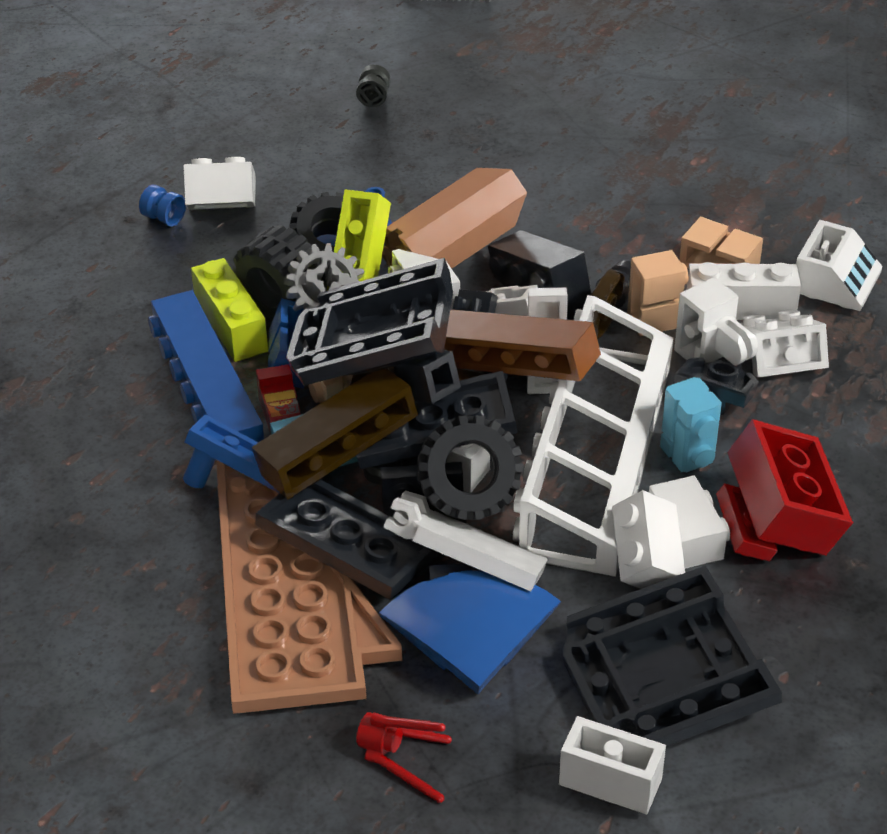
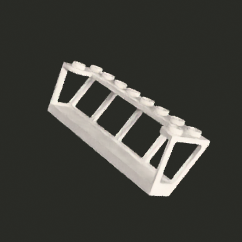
(632, 460)

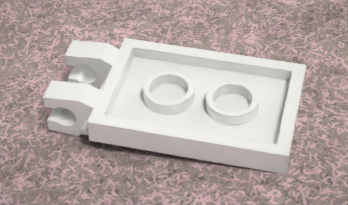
(464, 542)

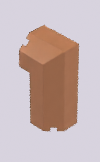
(459, 217)

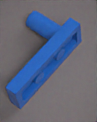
(221, 443)

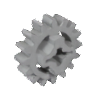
(310, 281)

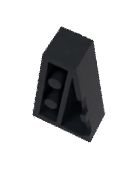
(533, 260)

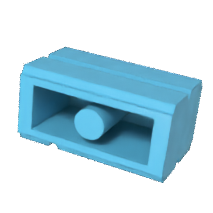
(690, 424)

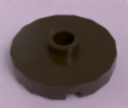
(609, 290)

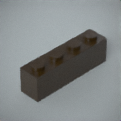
(334, 431)

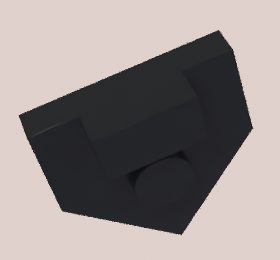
(723, 379)

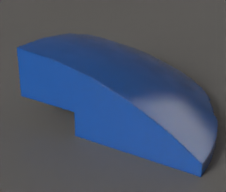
(469, 622)

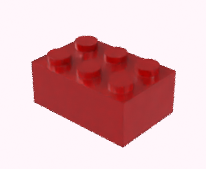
(789, 488)

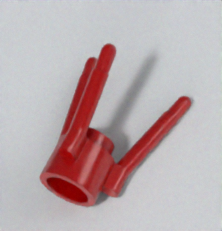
(384, 734)

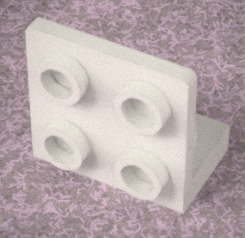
(787, 343)

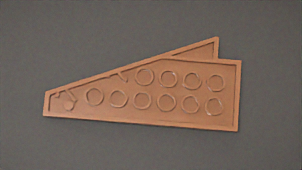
(290, 619)

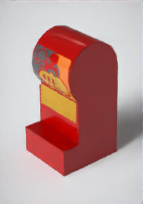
(277, 393)

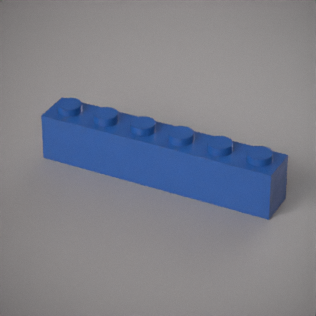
(202, 364)

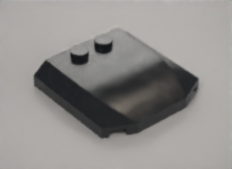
(374, 324)
(666, 661)

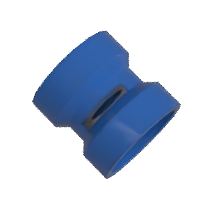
(159, 204)

